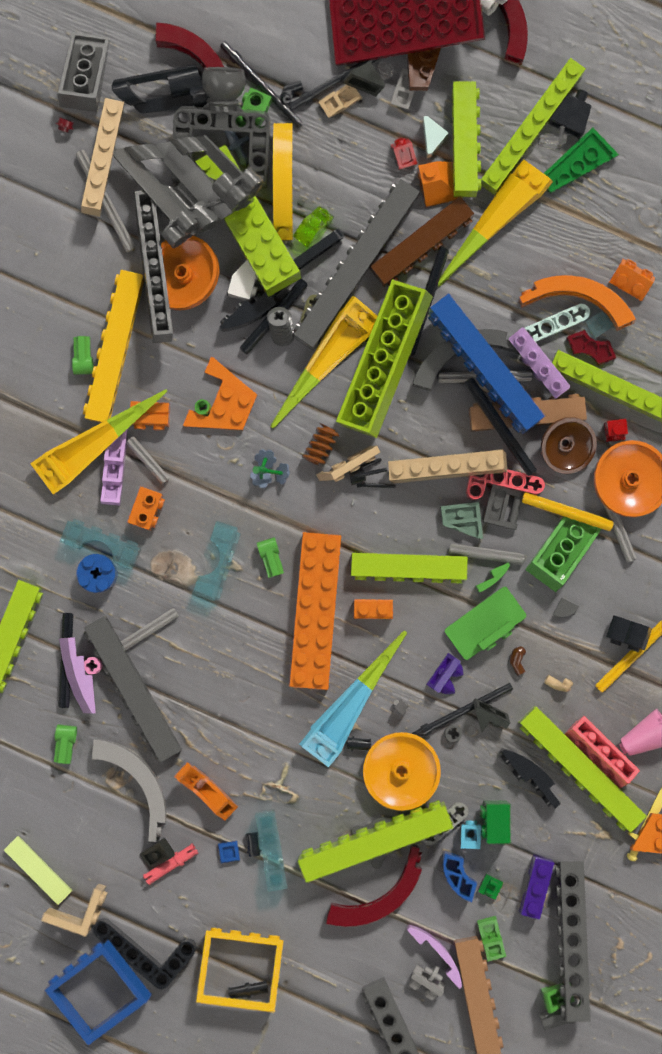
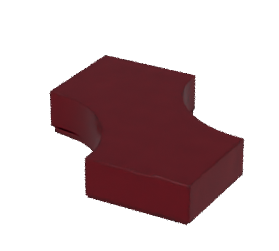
(598, 350)

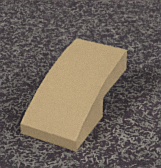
(340, 100)

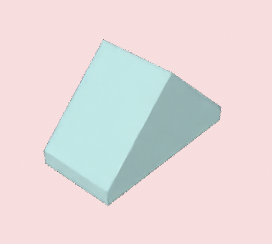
(433, 135)

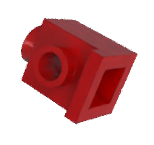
(615, 430)

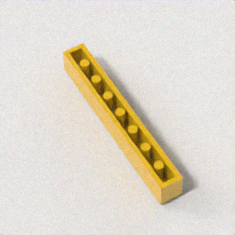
(114, 347)

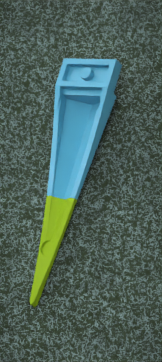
(334, 726)

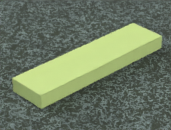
(38, 870)

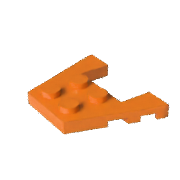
(231, 404)

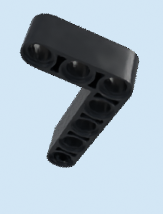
(144, 956)

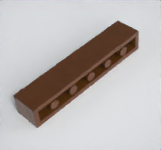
(422, 241)

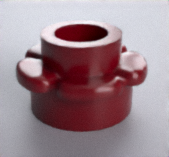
(64, 125)

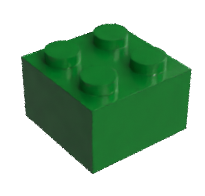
(496, 822)

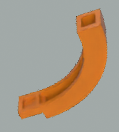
(583, 288)

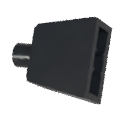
(572, 114)

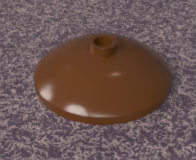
(576, 452)

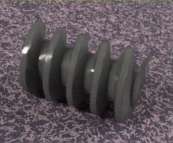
(281, 326)

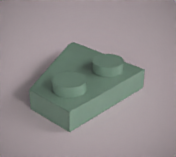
(463, 518)

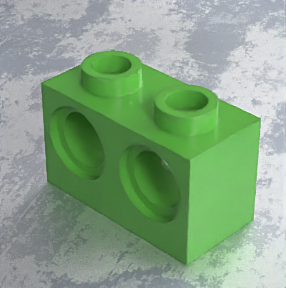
(265, 99)

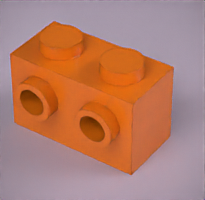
(146, 508)

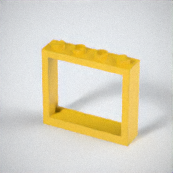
(236, 1003)

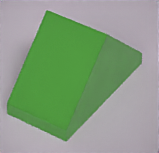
(552, 997)

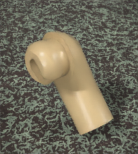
(557, 685)

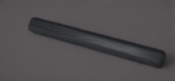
(263, 328)
(64, 686)

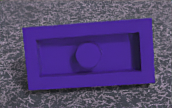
(440, 679)

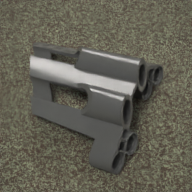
(198, 200)

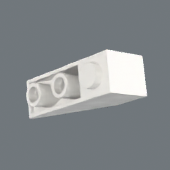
(243, 283)

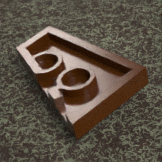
(421, 68)

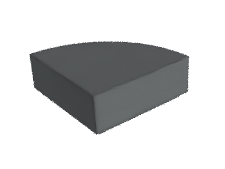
(565, 608)

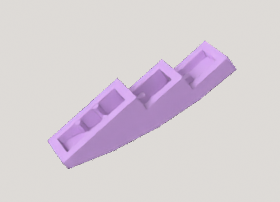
(114, 471)
(80, 683)

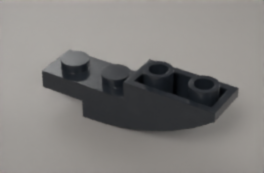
(247, 314)
(526, 769)

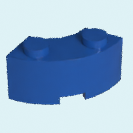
(456, 876)

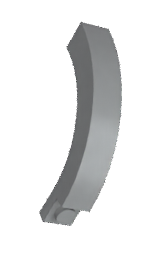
(141, 771)

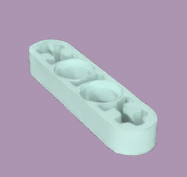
(555, 325)

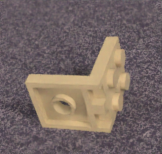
(76, 924)

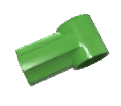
(82, 360)
(270, 554)
(65, 738)

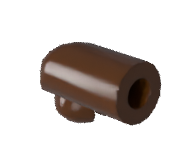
(516, 658)

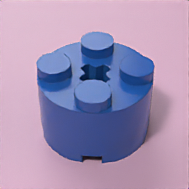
(87, 579)

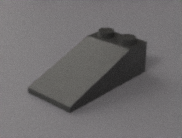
(83, 72)

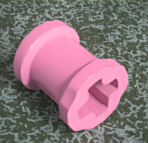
(96, 661)

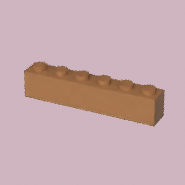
(552, 409)
(477, 995)

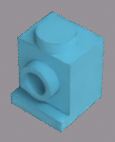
(467, 842)

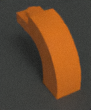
(206, 790)

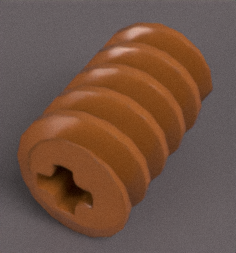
(320, 445)

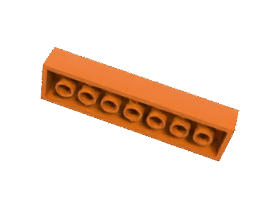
(315, 611)

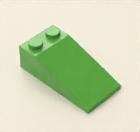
(562, 552)

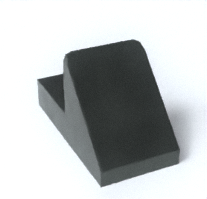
(488, 713)
(157, 854)

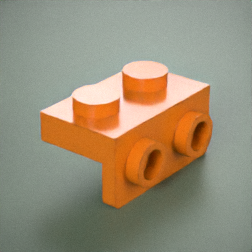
(632, 279)

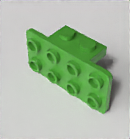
(486, 623)

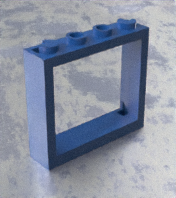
(123, 970)

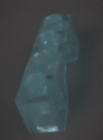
(123, 553)
(209, 585)
(271, 850)

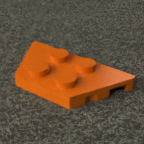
(650, 835)

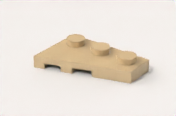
(339, 469)

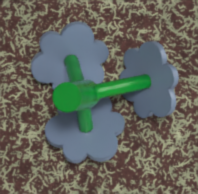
(261, 474)

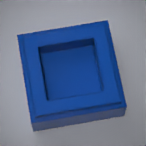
(229, 851)

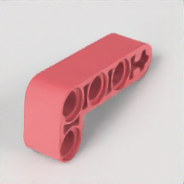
(506, 482)

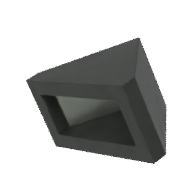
(365, 79)

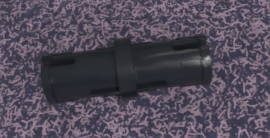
(248, 990)

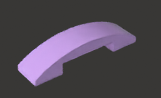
(421, 935)

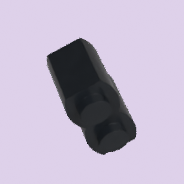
(628, 633)

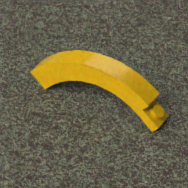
(283, 180)

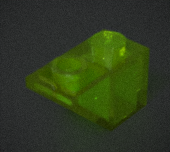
(313, 226)

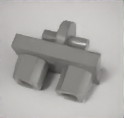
(429, 979)

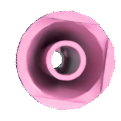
(644, 736)

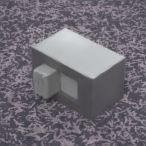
(400, 706)

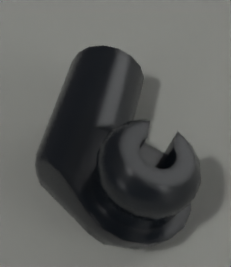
(289, 90)

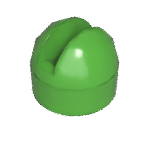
(200, 404)

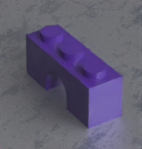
(537, 888)

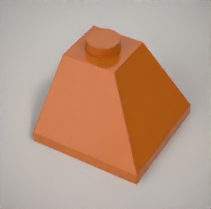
(436, 182)

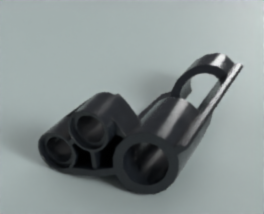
(184, 87)

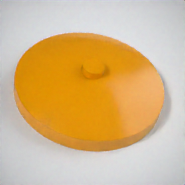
(401, 771)

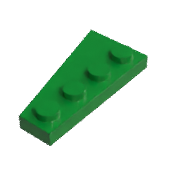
(580, 159)

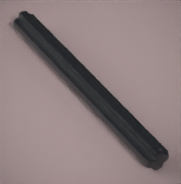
(432, 286)
(500, 426)

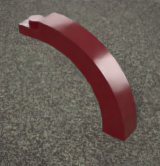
(517, 31)
(185, 41)
(379, 908)

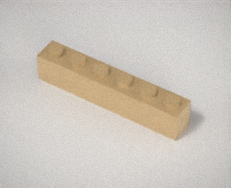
(102, 157)
(447, 466)

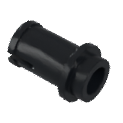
(358, 744)
(253, 844)

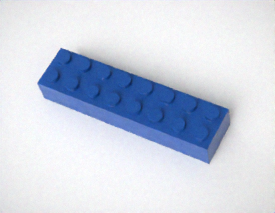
(485, 364)

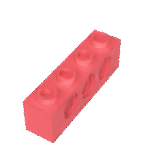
(602, 752)

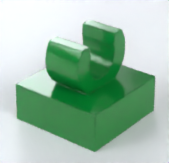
(490, 886)

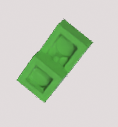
(496, 574)
(491, 938)

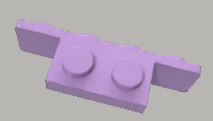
(538, 361)

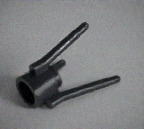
(358, 476)

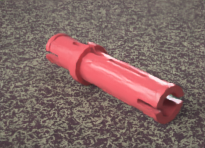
(170, 864)

